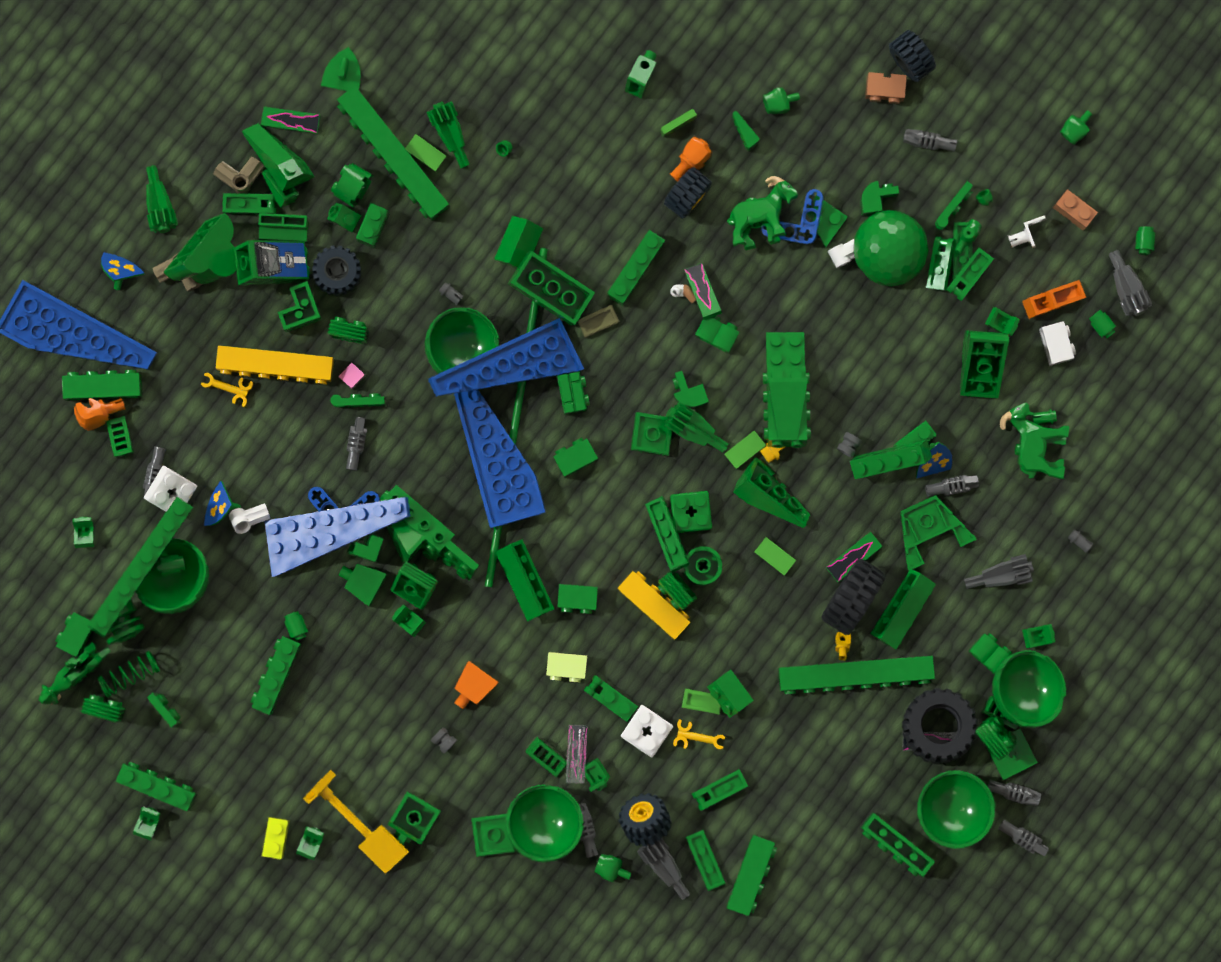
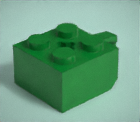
(402, 822)

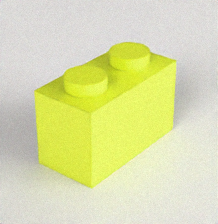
(275, 838)

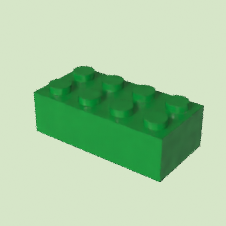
(551, 288)

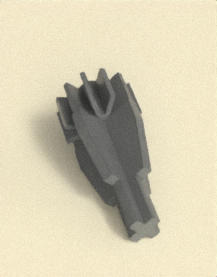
(1129, 287)
(1016, 570)
(664, 866)

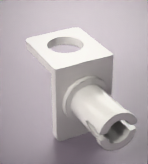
(1025, 236)

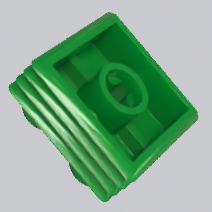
(346, 331)
(698, 501)
(414, 585)
(677, 589)
(98, 708)
(996, 736)

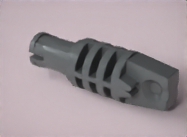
(928, 140)
(356, 443)
(154, 467)
(952, 485)
(1015, 793)
(588, 832)
(1024, 838)

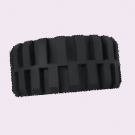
(853, 597)
(957, 707)

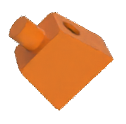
(473, 685)

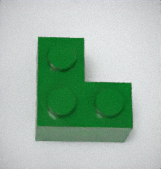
(304, 312)

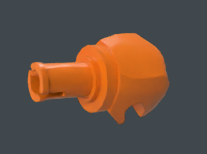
(694, 155)
(98, 413)

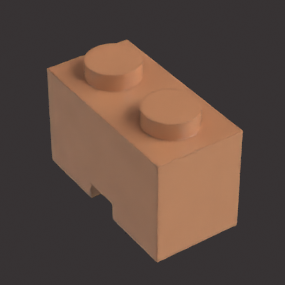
(885, 88)
(1075, 210)

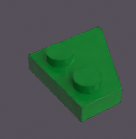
(830, 221)

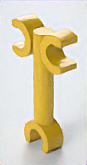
(241, 391)
(684, 734)

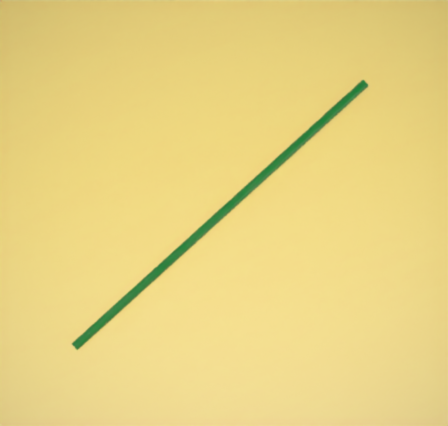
(513, 435)

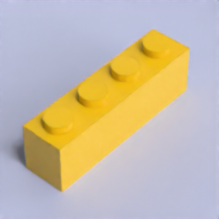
(654, 605)

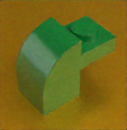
(871, 197)
(691, 397)

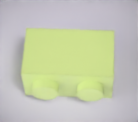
(566, 666)

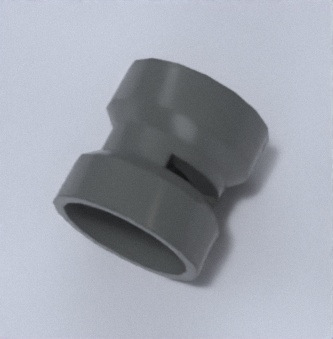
(849, 444)
(443, 740)

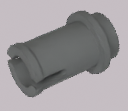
(450, 293)
(1080, 540)

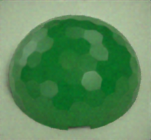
(890, 248)
(458, 337)
(176, 591)
(1029, 689)
(956, 809)
(544, 823)

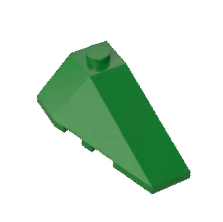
(281, 162)
(763, 491)

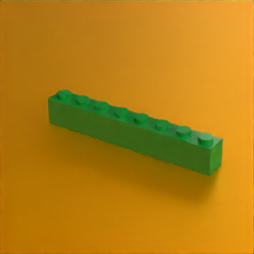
(393, 153)
(140, 567)
(856, 673)

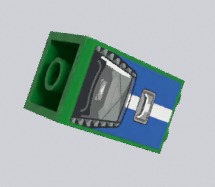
(271, 262)

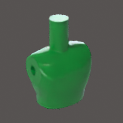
(778, 101)
(1075, 128)
(968, 235)
(610, 868)

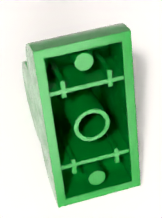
(207, 254)
(983, 363)

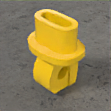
(771, 453)
(842, 646)

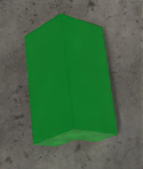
(283, 227)
(518, 240)
(368, 550)

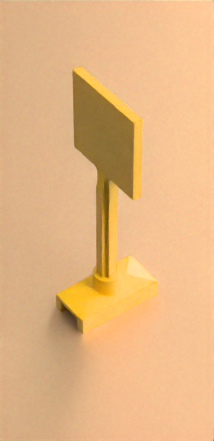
(378, 845)

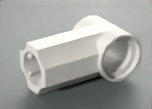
(842, 254)
(243, 519)

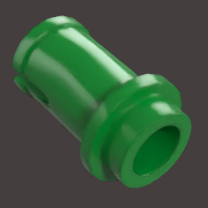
(1045, 417)

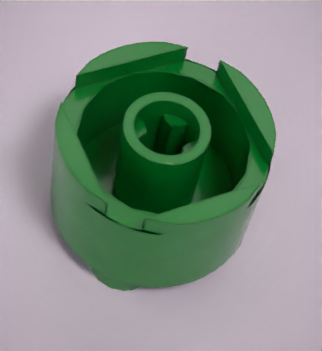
(352, 184)
(701, 555)

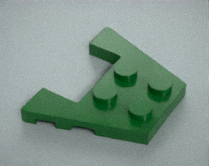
(928, 521)

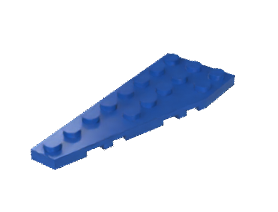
(55, 327)
(503, 475)

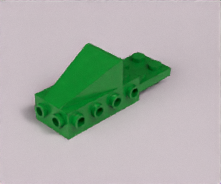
(786, 391)
(426, 534)

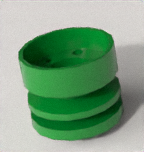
(124, 626)

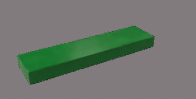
(667, 534)

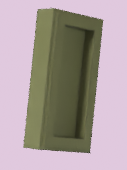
(598, 321)

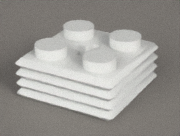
(166, 480)
(643, 718)

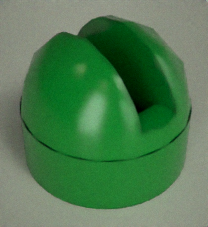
(504, 148)
(984, 197)

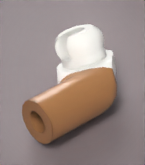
(683, 291)

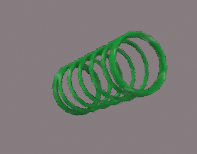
(106, 689)

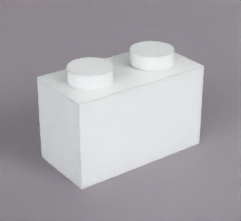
(1057, 343)

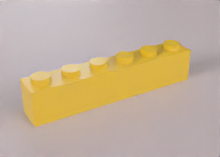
(274, 363)

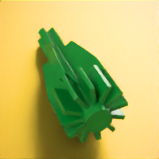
(449, 130)
(159, 207)
(693, 427)

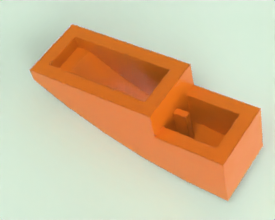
(1054, 299)

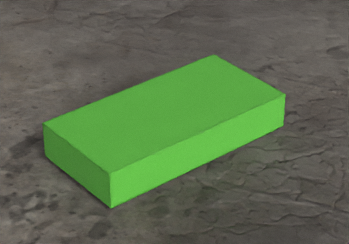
(678, 122)
(425, 153)
(745, 449)
(775, 556)
(700, 701)

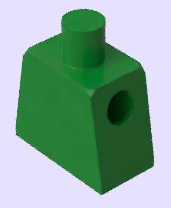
(641, 74)
(363, 582)

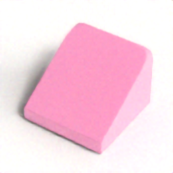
(352, 376)

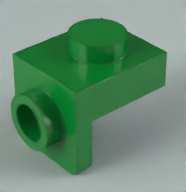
(343, 216)
(1002, 321)
(83, 532)
(408, 620)
(1039, 636)
(596, 775)
(147, 823)
(310, 843)

